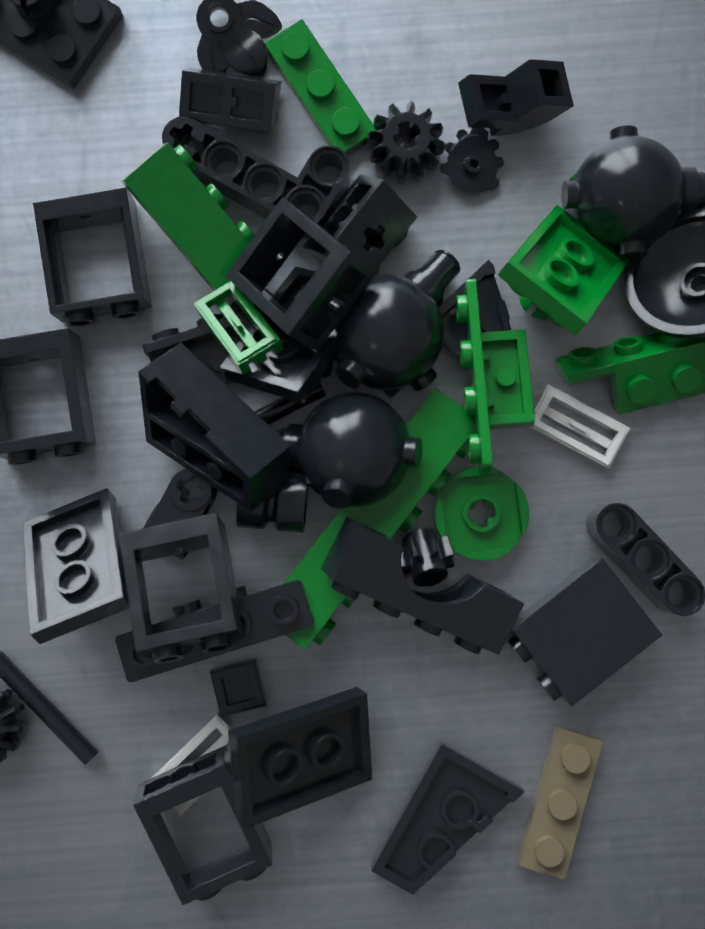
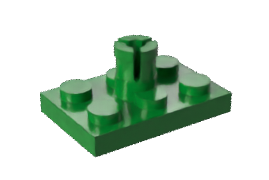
(562, 271)

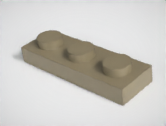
(559, 802)

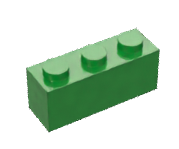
(189, 212)

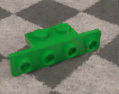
(641, 369)
(499, 379)

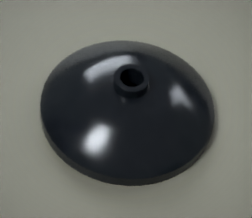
(665, 280)

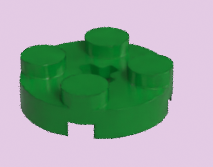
(501, 530)

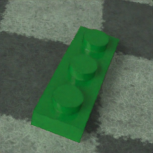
(319, 87)

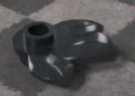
(240, 40)

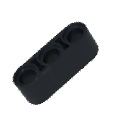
(666, 565)

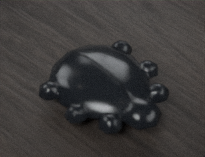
(472, 161)

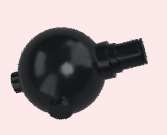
(632, 192)
(396, 328)
(352, 449)

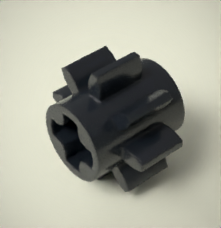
(426, 557)

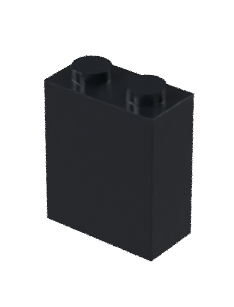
(582, 632)

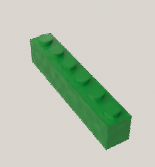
(443, 434)

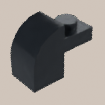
(516, 101)

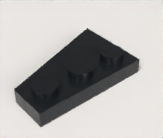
(441, 814)

